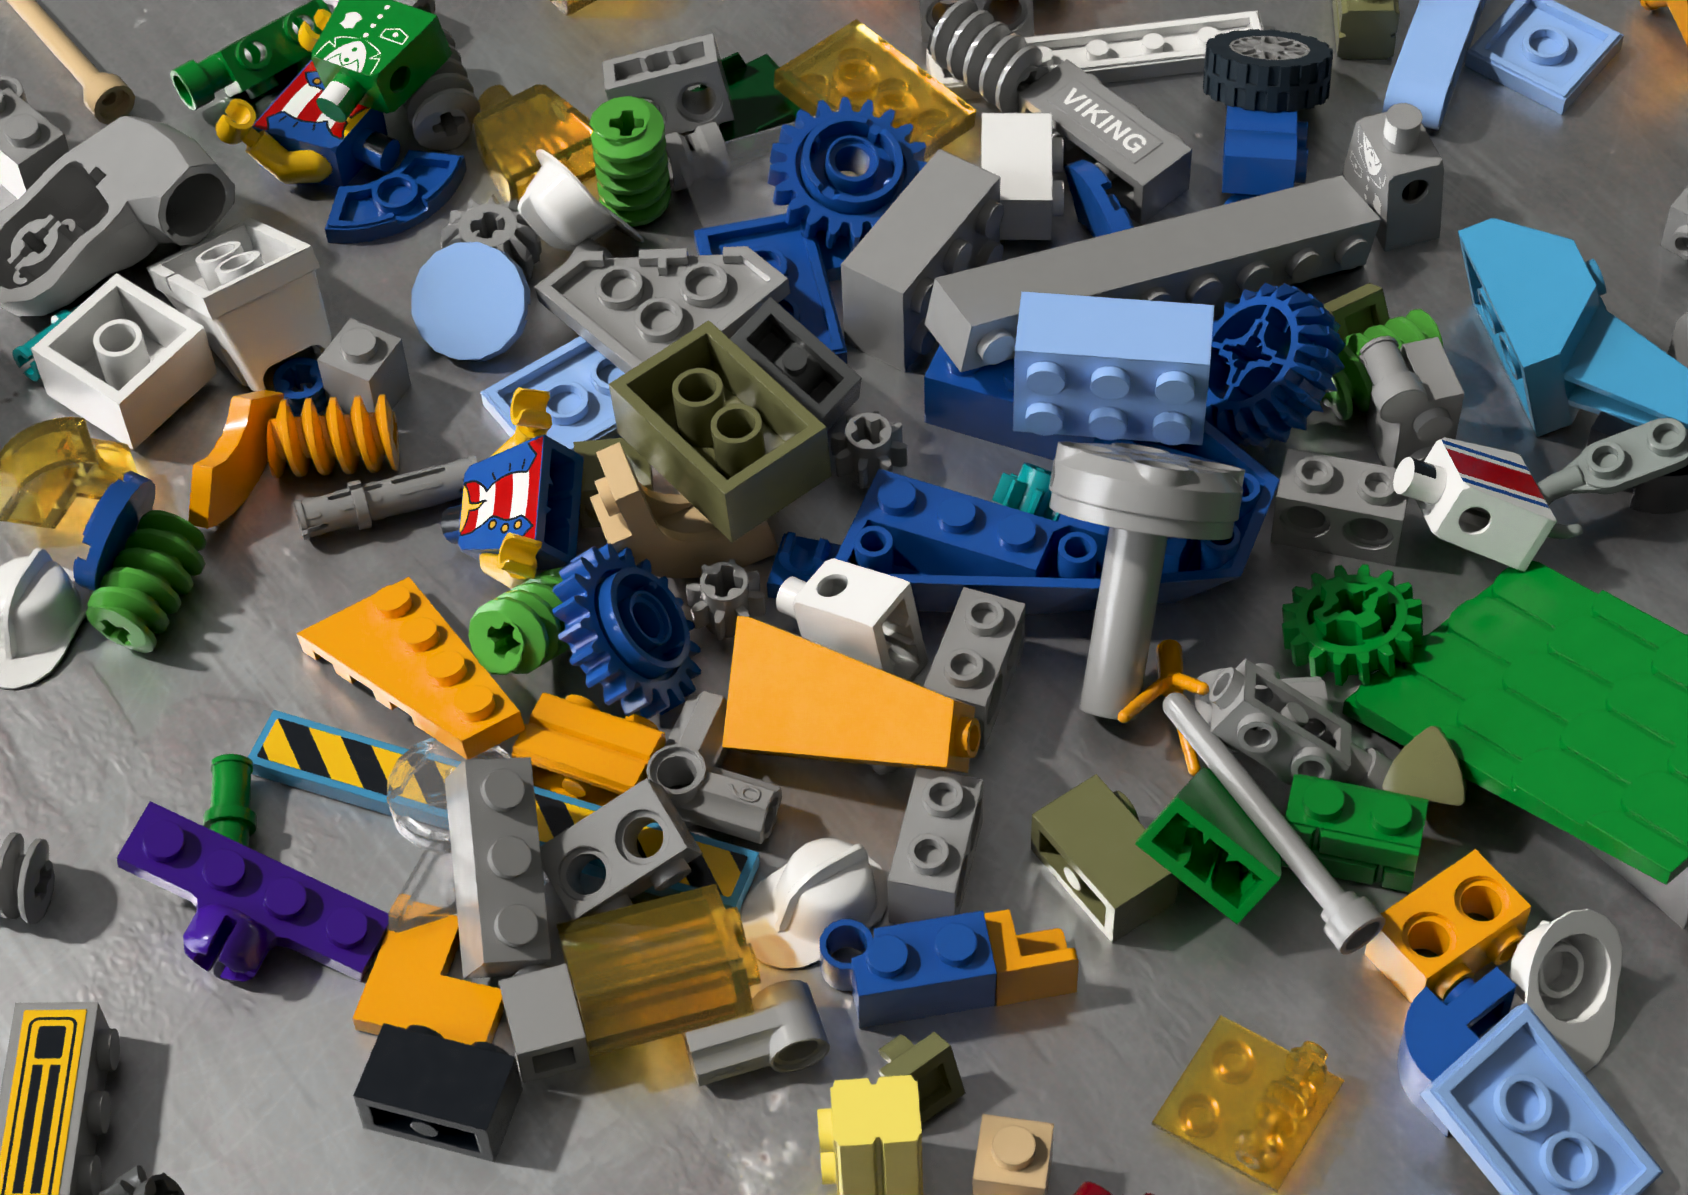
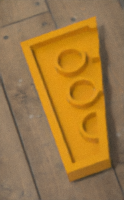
(419, 664)

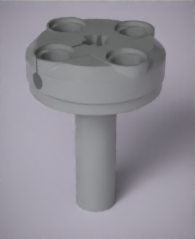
(1143, 501)

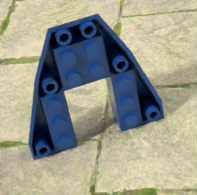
(960, 541)

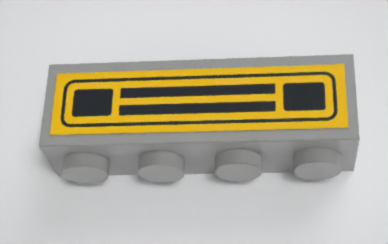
(55, 1098)

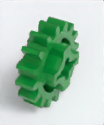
(1347, 624)

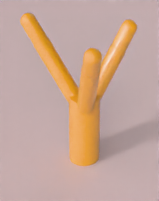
(1170, 680)

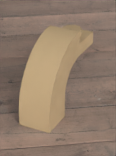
(666, 526)

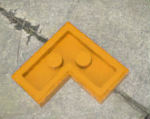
(413, 987)

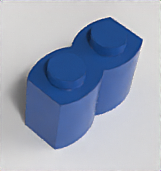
(1263, 151)

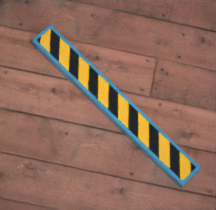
(357, 773)

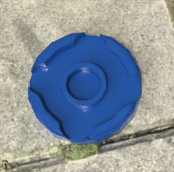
(111, 525)

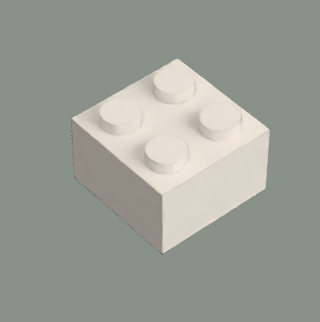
(124, 361)

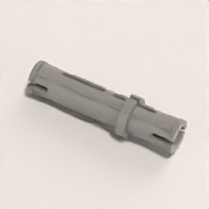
(380, 499)

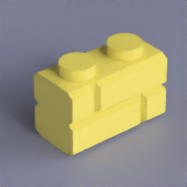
(872, 1137)

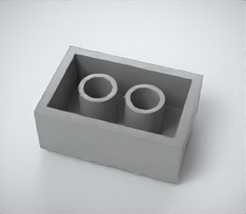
(933, 229)

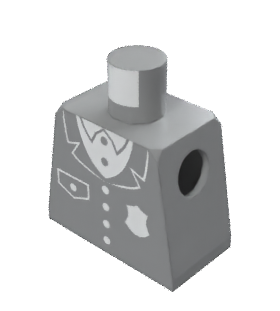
(1396, 157)

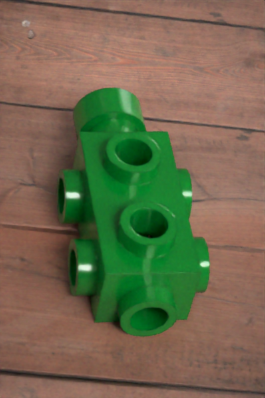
(248, 62)

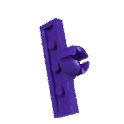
(249, 900)

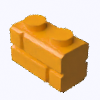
(586, 750)

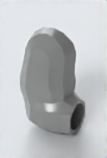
(106, 212)

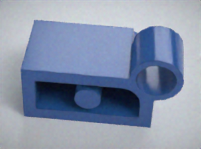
(912, 967)

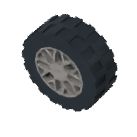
(1267, 70)

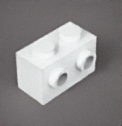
(1024, 156)

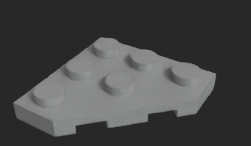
(649, 301)

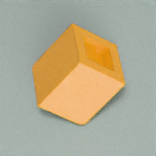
(1029, 963)

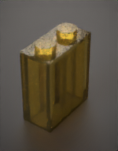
(658, 968)

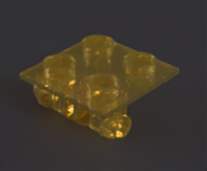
(1250, 1101)

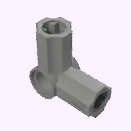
(713, 795)

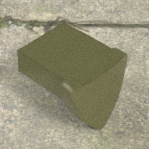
(1428, 770)

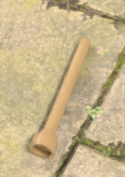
(103, 93)

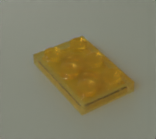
(866, 68)

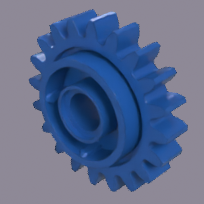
(816, 150)
(626, 631)

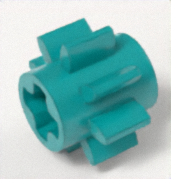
(1027, 491)

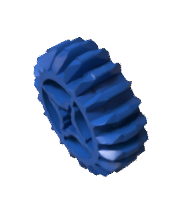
(1271, 364)

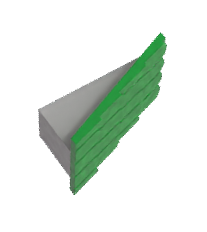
(1563, 712)

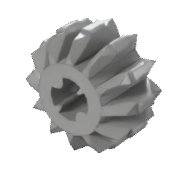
(497, 227)

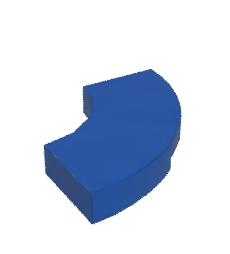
(396, 200)
(1093, 207)

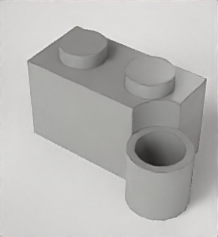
(26, 140)

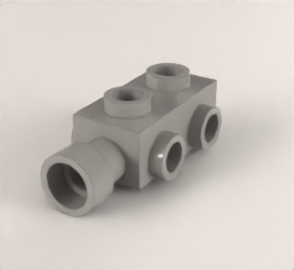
(1276, 732)

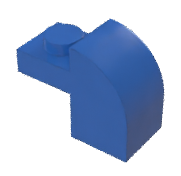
(1443, 1031)

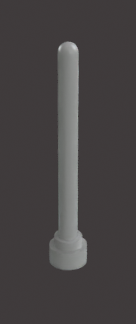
(1348, 918)

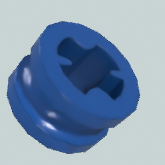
(294, 373)

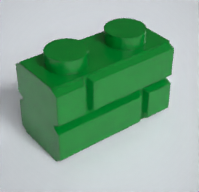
(1358, 830)

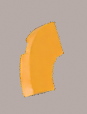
(237, 461)

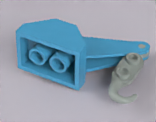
(1575, 355)

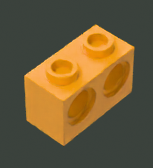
(1437, 921)

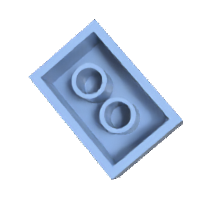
(1112, 368)

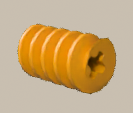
(332, 437)

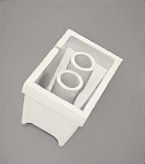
(251, 295)

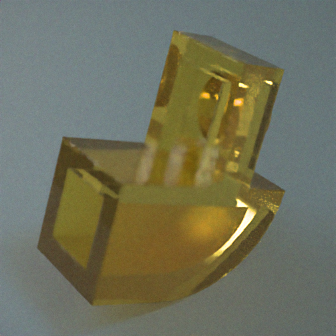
(52, 466)

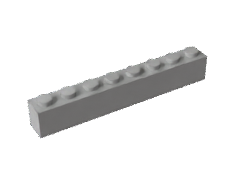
(1180, 259)

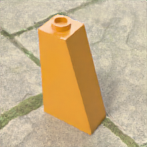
(828, 706)

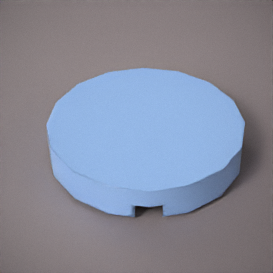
(470, 301)

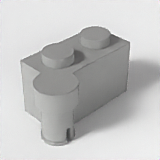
(1411, 399)

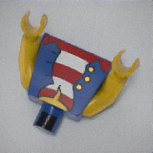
(299, 140)
(521, 500)

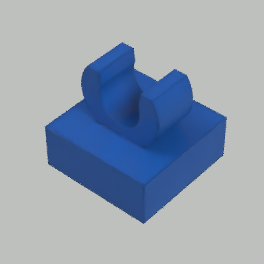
(798, 558)

